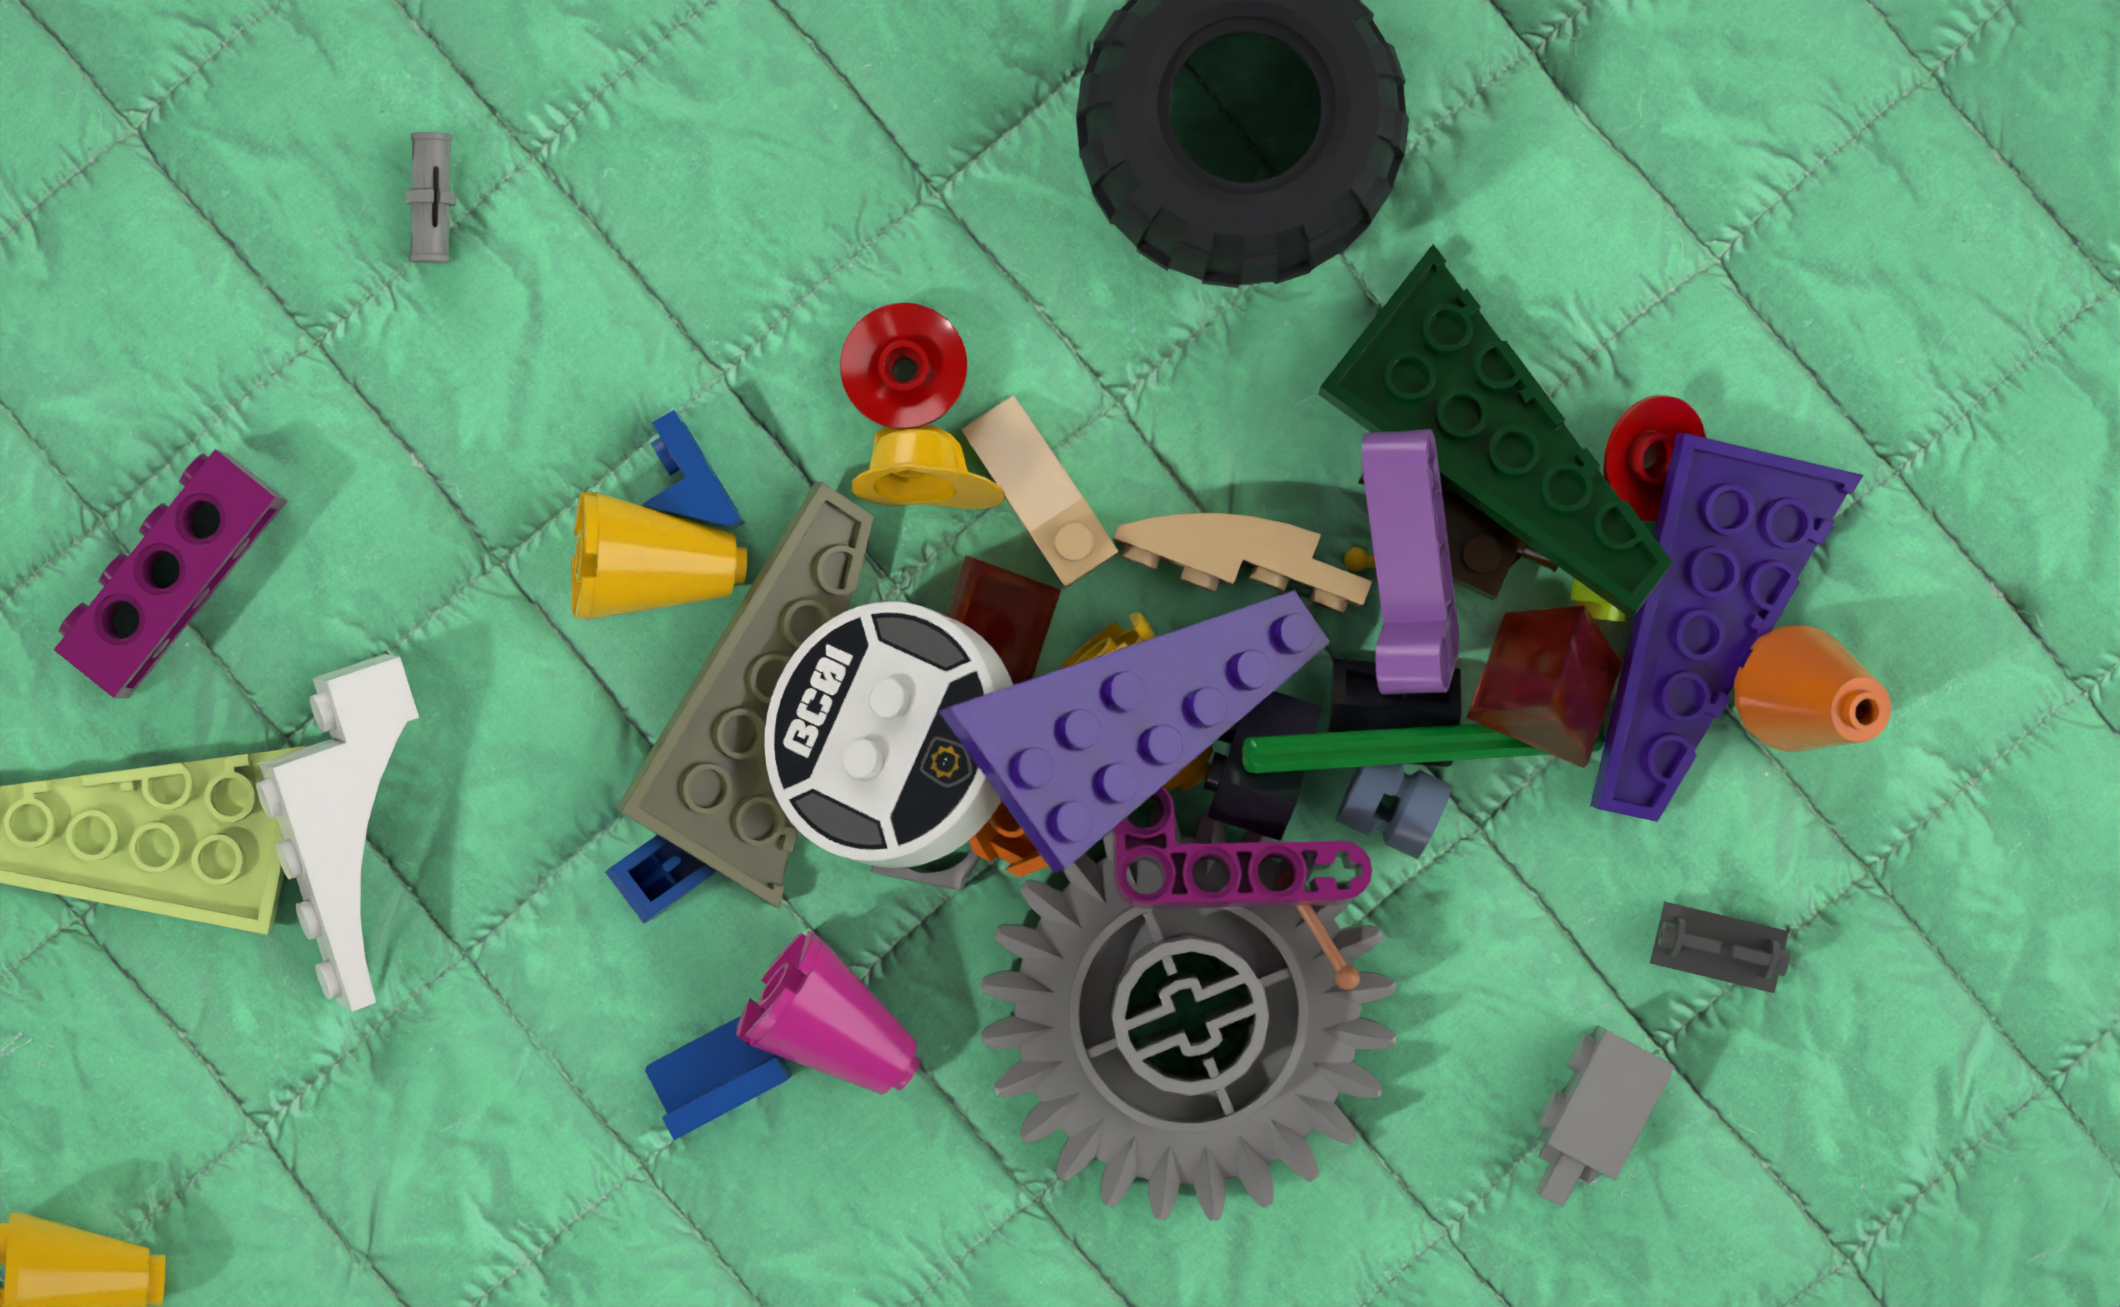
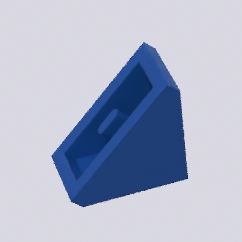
(657, 877)

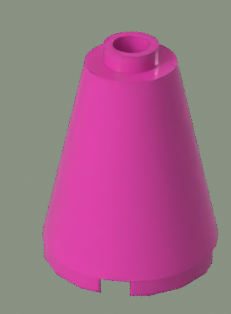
(828, 1020)

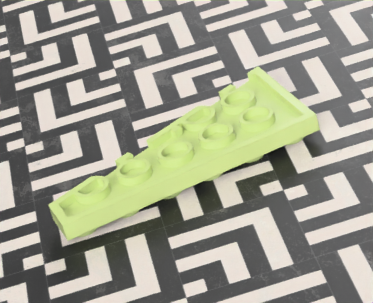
(151, 840)

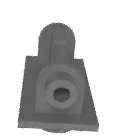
(1720, 947)

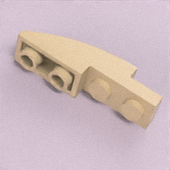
(1217, 543)

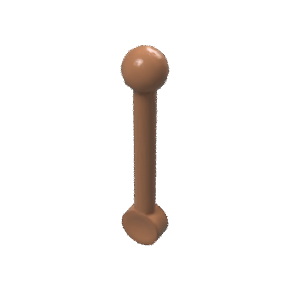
(1346, 976)

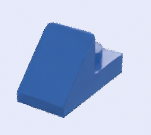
(700, 493)

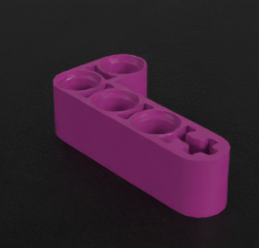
(1240, 863)

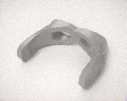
(952, 878)

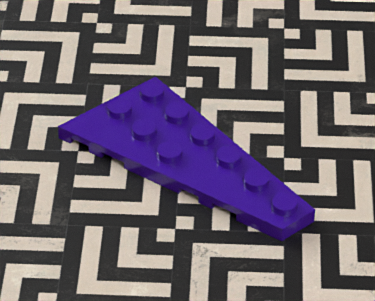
(1737, 542)

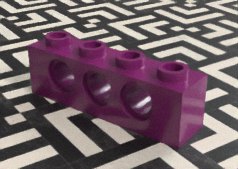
(88, 631)

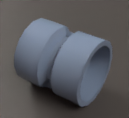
(1413, 815)

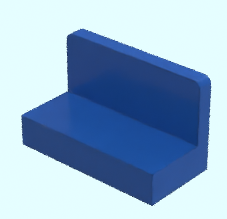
(712, 1078)

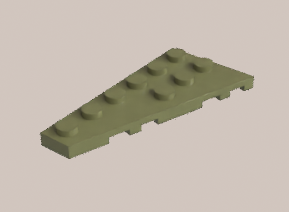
(708, 769)

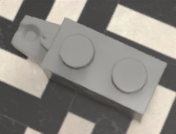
(1599, 1112)

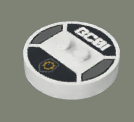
(862, 739)

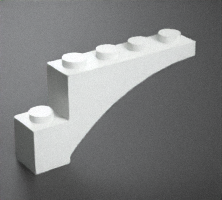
(325, 808)

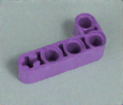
(1411, 561)

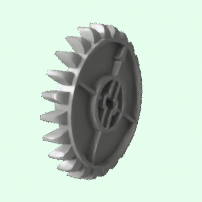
(1163, 1119)

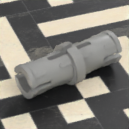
(430, 197)

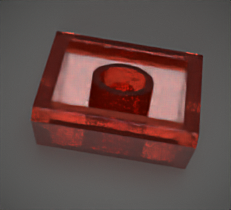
(1006, 612)
(1548, 681)

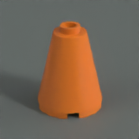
(1808, 692)

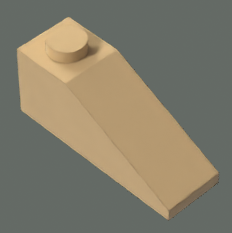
(1040, 492)

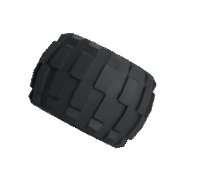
(1230, 228)

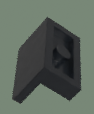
(1361, 706)

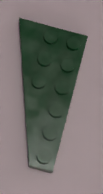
(1496, 433)

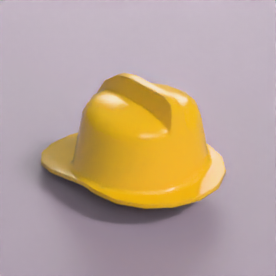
(925, 469)

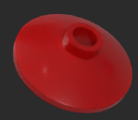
(896, 335)
(1642, 450)

